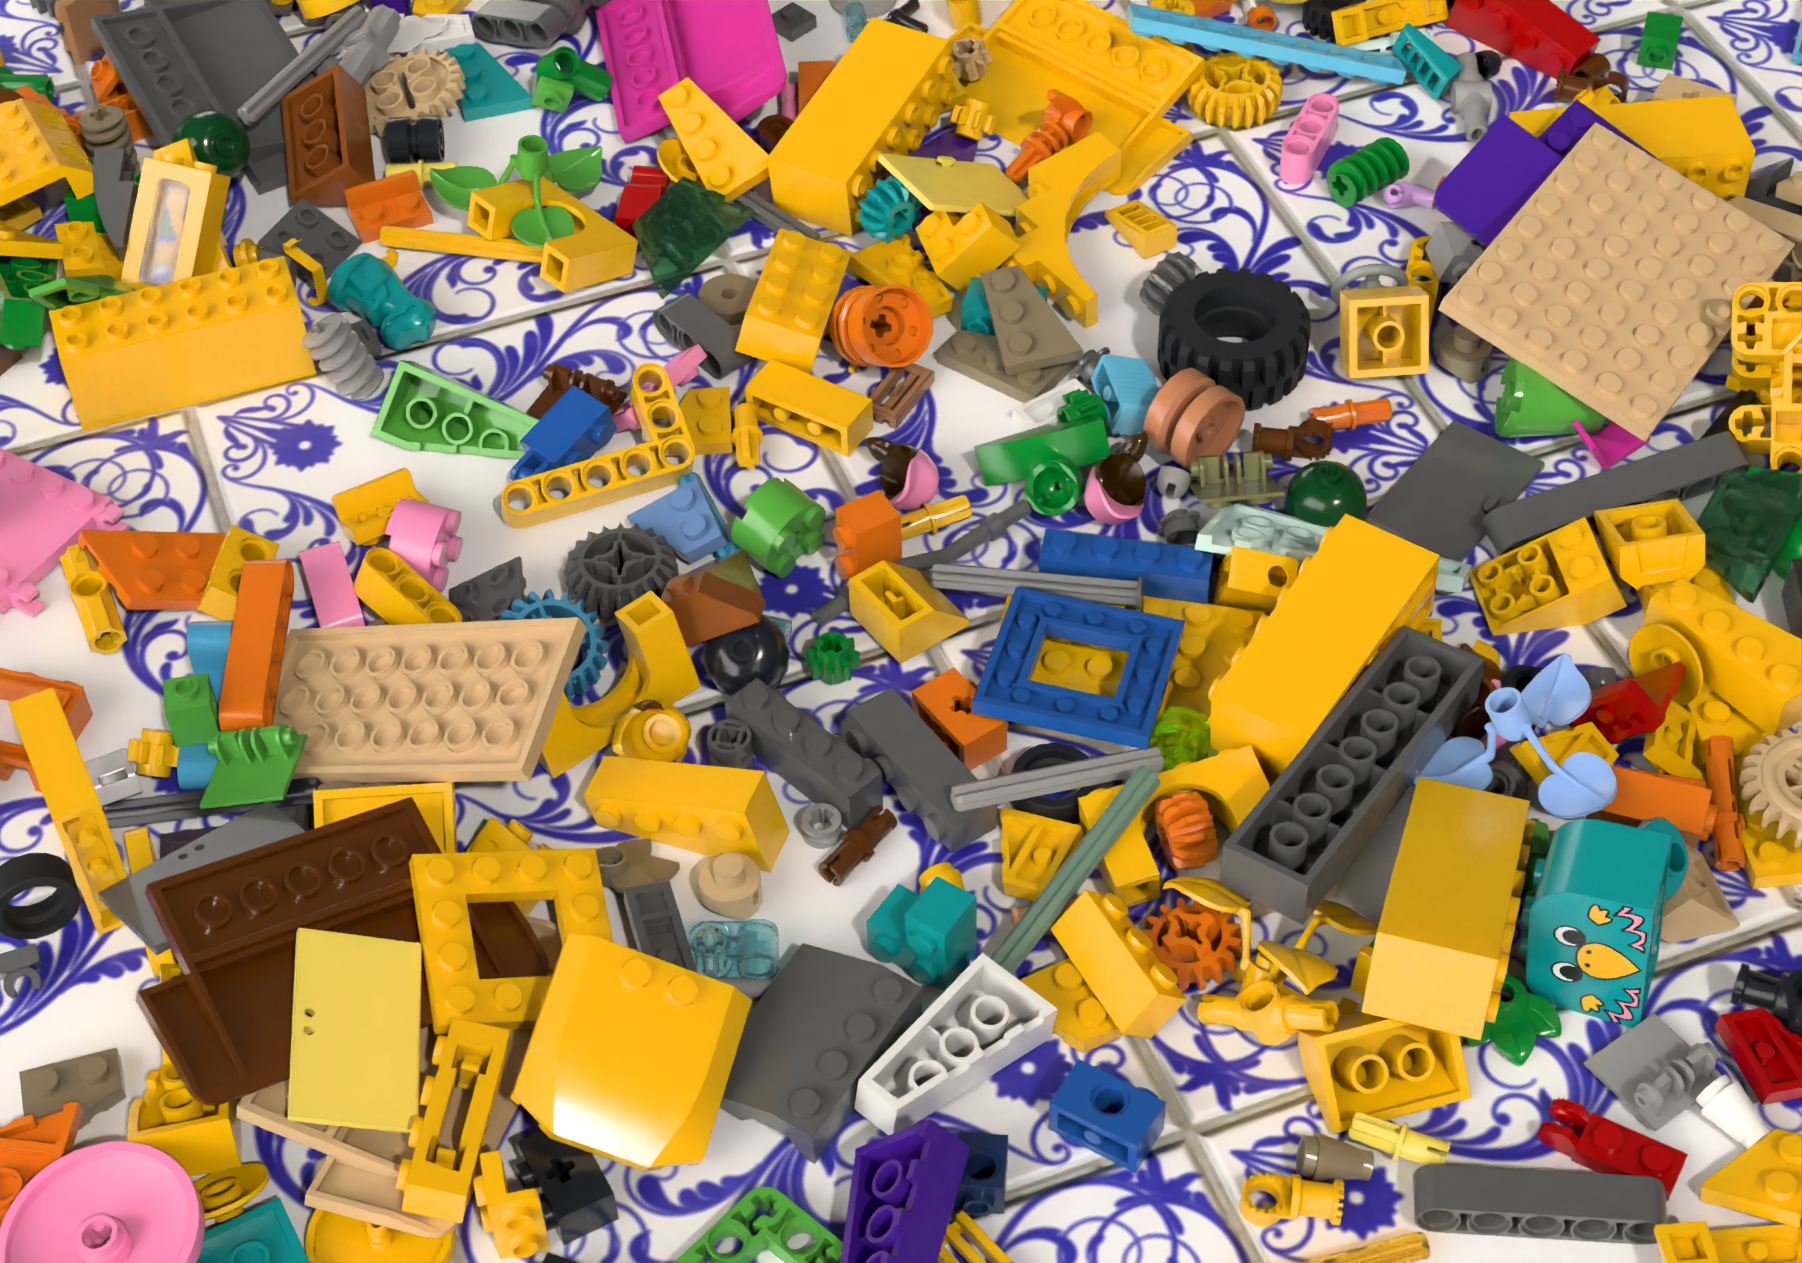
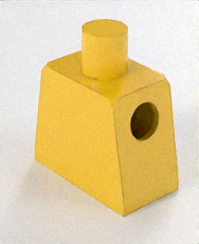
(1247, 578)

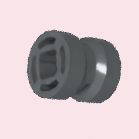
(730, 744)

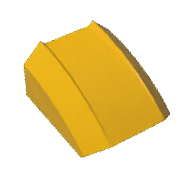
(1652, 542)

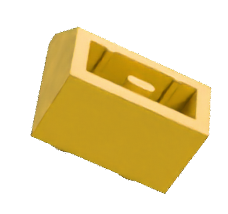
(902, 609)

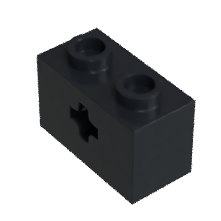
(569, 1185)

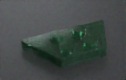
(685, 231)
(1749, 526)

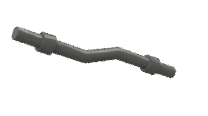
(990, 529)

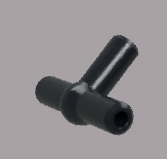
(902, 16)

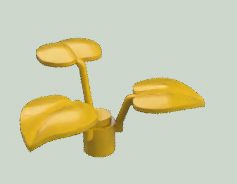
(1275, 959)

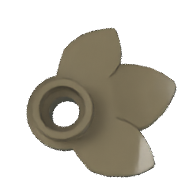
(633, 866)

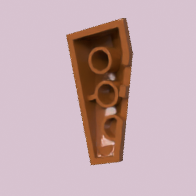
(715, 598)

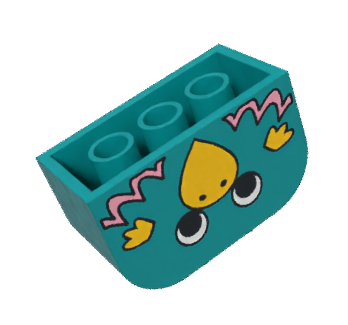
(1597, 919)

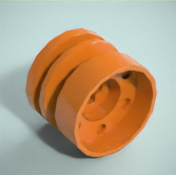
(900, 325)

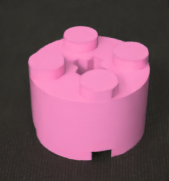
(425, 538)

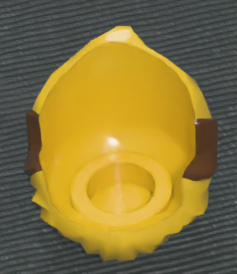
(652, 732)

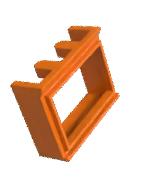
(18, 685)

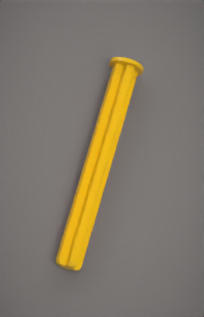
(459, 244)

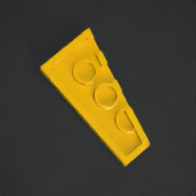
(715, 143)

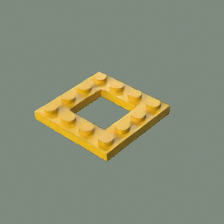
(451, 880)

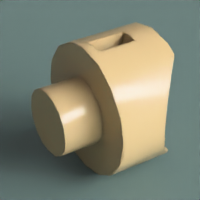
(731, 885)

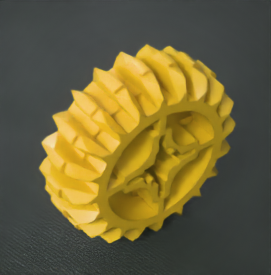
(1235, 90)

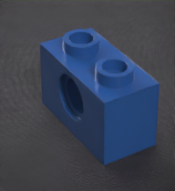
(1119, 1137)

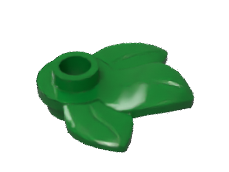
(1519, 1023)

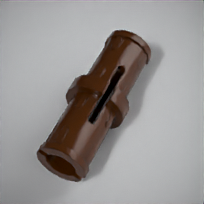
(857, 845)

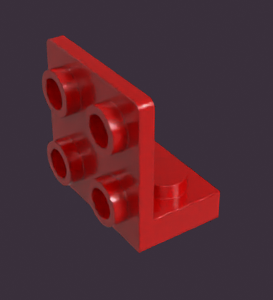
(1633, 703)

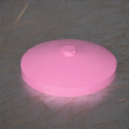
(106, 1208)

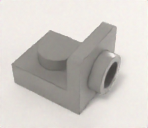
(113, 776)

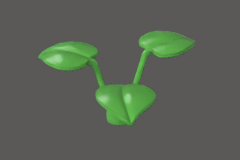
(572, 170)

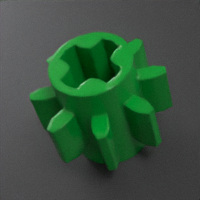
(1079, 405)
(832, 658)

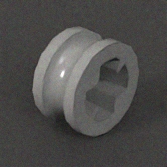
(819, 837)

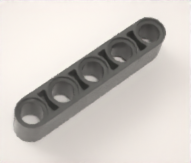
(1538, 1203)

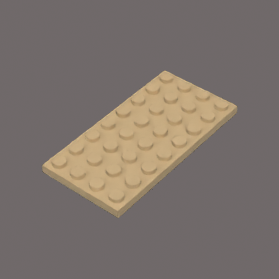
(426, 698)

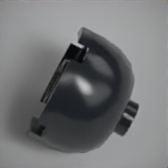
(747, 654)

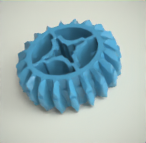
(591, 645)

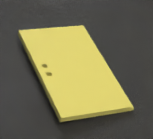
(954, 184)
(362, 1045)

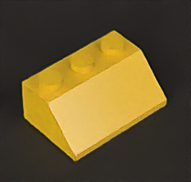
(1381, 1069)

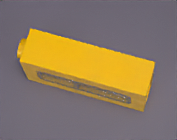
(174, 222)

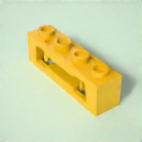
(431, 1185)

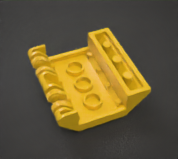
(38, 151)

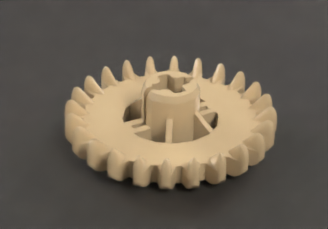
(1765, 779)

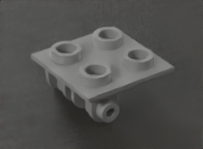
(1655, 1070)

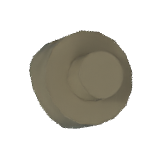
(1464, 354)

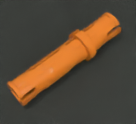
(1728, 821)

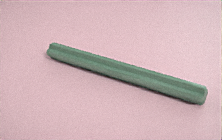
(1076, 869)

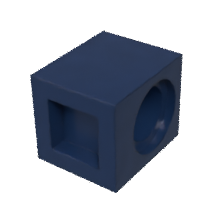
(989, 1158)

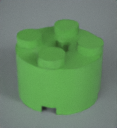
(779, 526)

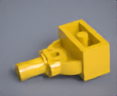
(87, 251)

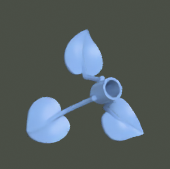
(1553, 696)

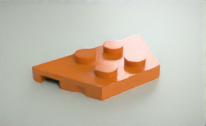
(154, 567)
(31, 1146)

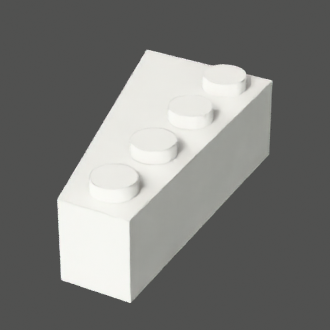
(954, 1045)

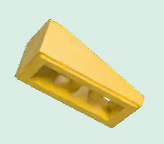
(1143, 228)

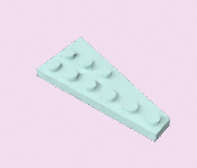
(1294, 538)

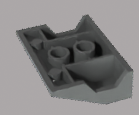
(814, 1041)

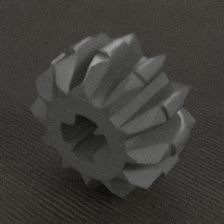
(1166, 278)

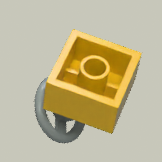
(1380, 325)

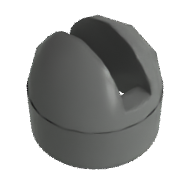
(1599, 676)

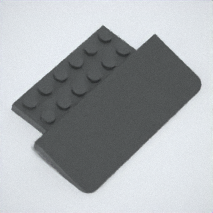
(201, 58)

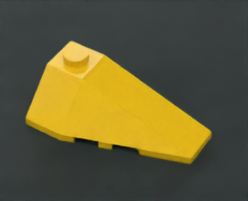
(190, 1132)

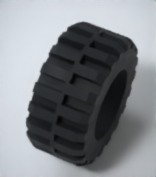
(1240, 307)

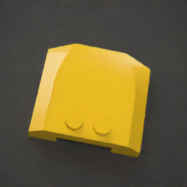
(630, 1055)

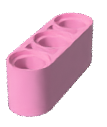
(1309, 138)
(331, 586)

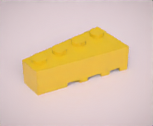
(690, 807)

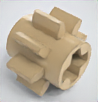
(970, 58)

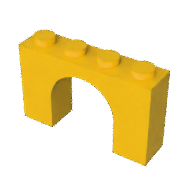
(588, 257)
(655, 670)
(1227, 782)

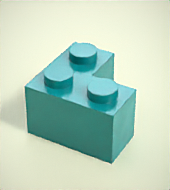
(927, 932)

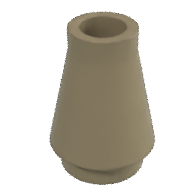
(1329, 1159)

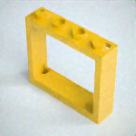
(70, 800)

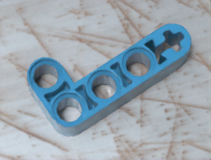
(208, 652)

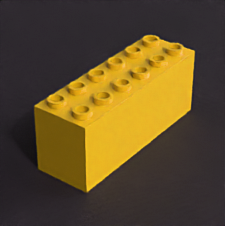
(870, 104)
(1691, 135)
(182, 343)
(1320, 640)
(1450, 909)

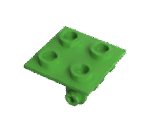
(252, 765)

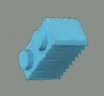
(1125, 390)

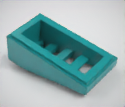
(1434, 68)

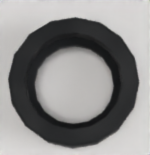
(1044, 756)
(45, 916)

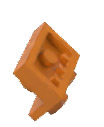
(387, 202)

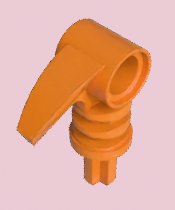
(1062, 121)

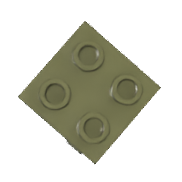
(1218, 492)

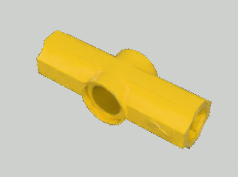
(93, 600)

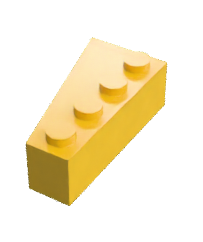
(1740, 654)

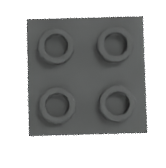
(320, 236)
(490, 592)

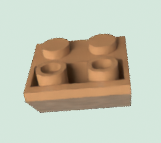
(77, 19)

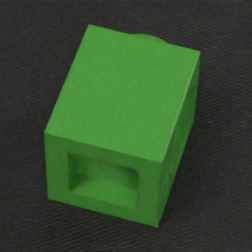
(191, 709)

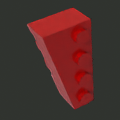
(1526, 31)

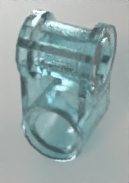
(738, 948)

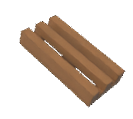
(905, 394)

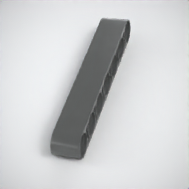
(1663, 476)

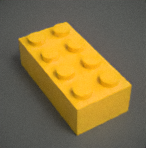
(793, 300)

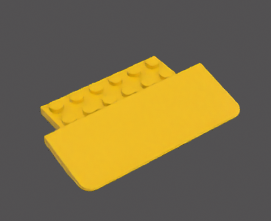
(1097, 61)

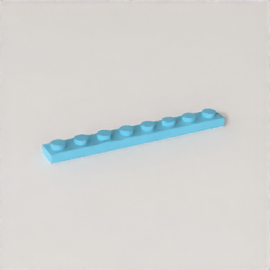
(1276, 46)

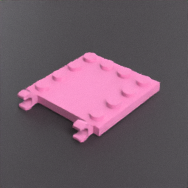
(38, 522)

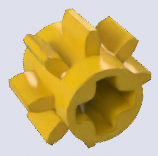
(973, 119)
(153, 752)

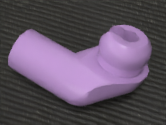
(1408, 194)

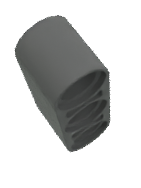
(689, 323)

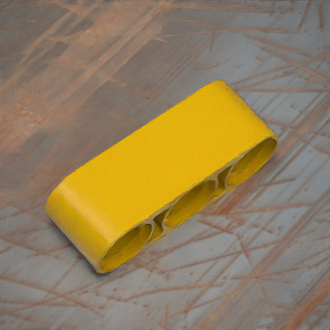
(400, 592)

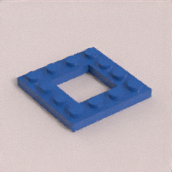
(1127, 718)

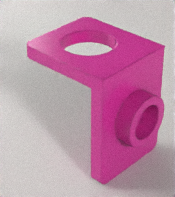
(1610, 444)

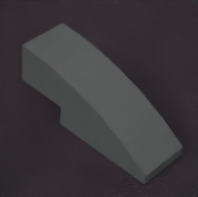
(115, 194)

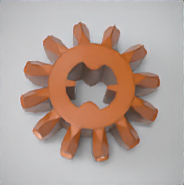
(1186, 830)

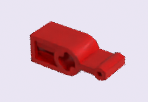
(644, 189)

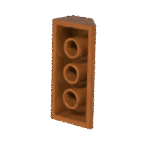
(327, 138)

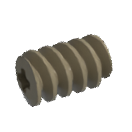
(107, 128)

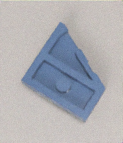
(684, 520)

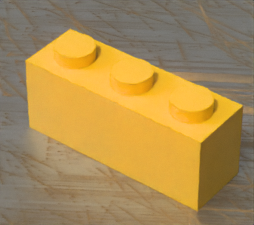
(810, 407)
(1119, 964)

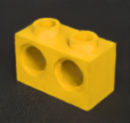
(224, 580)

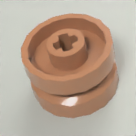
(1193, 417)

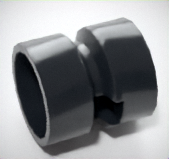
(415, 139)

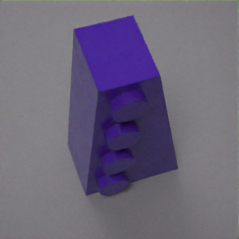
(903, 1195)

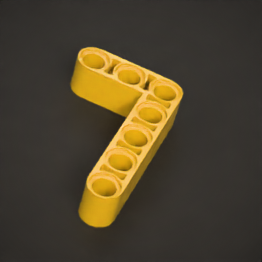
(611, 466)

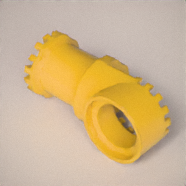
(1293, 1198)

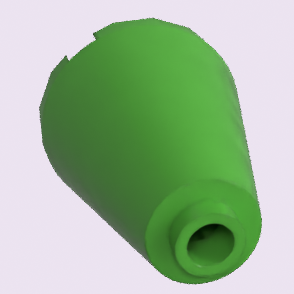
(1539, 407)

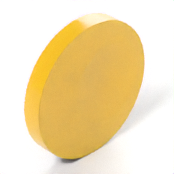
(350, 1240)

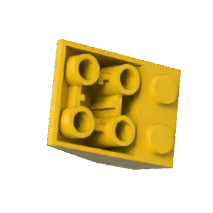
(1548, 583)

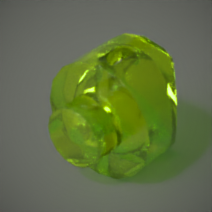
(1180, 744)

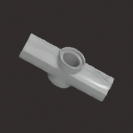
(368, 45)

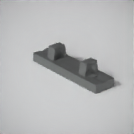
(658, 924)

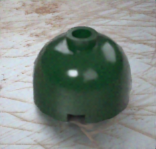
(216, 140)
(1324, 493)

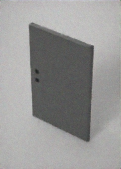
(1453, 489)
(248, 831)

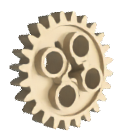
(432, 80)

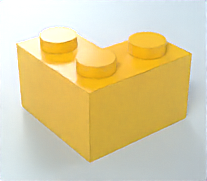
(966, 244)

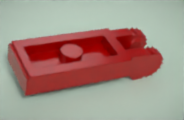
(1609, 1146)

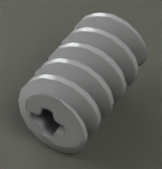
(343, 357)

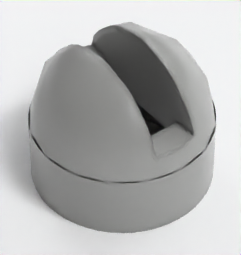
(1173, 479)

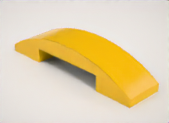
(1380, 17)
(1696, 1244)

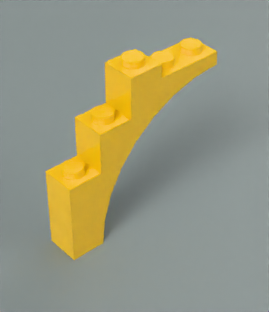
(1057, 196)

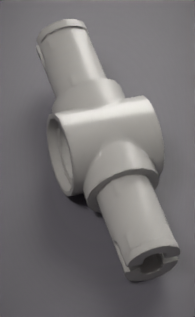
(1471, 97)

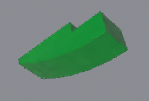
(1015, 456)

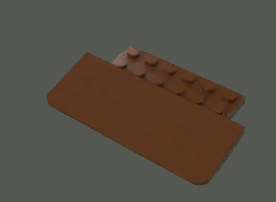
(237, 931)

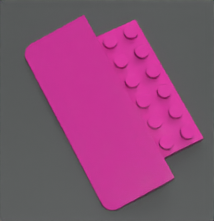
(717, 44)

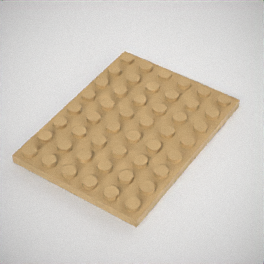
(1616, 280)

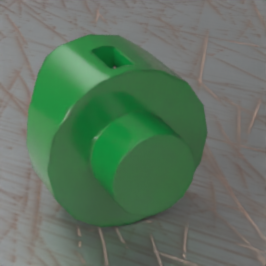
(1054, 487)

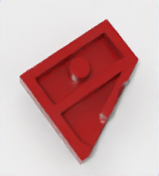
(1764, 1053)

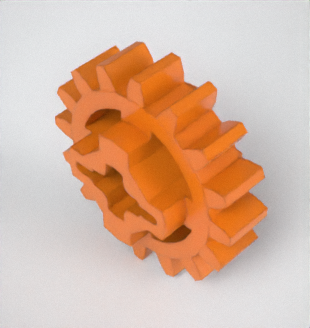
(1192, 942)

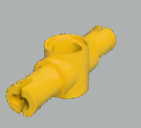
(1268, 1012)

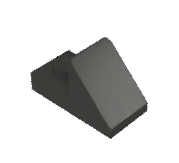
(1763, 183)

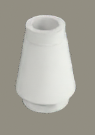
(1732, 1111)

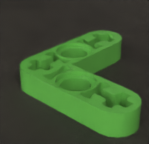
(768, 1232)

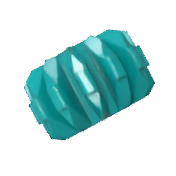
(888, 210)

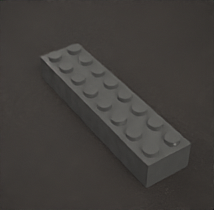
(1350, 774)

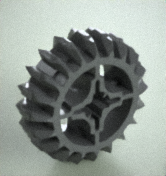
(618, 568)

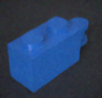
(565, 434)

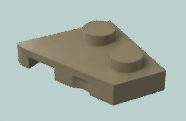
(90, 1079)

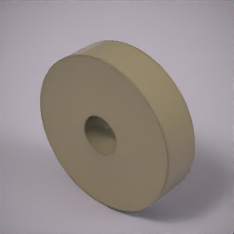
(728, 296)

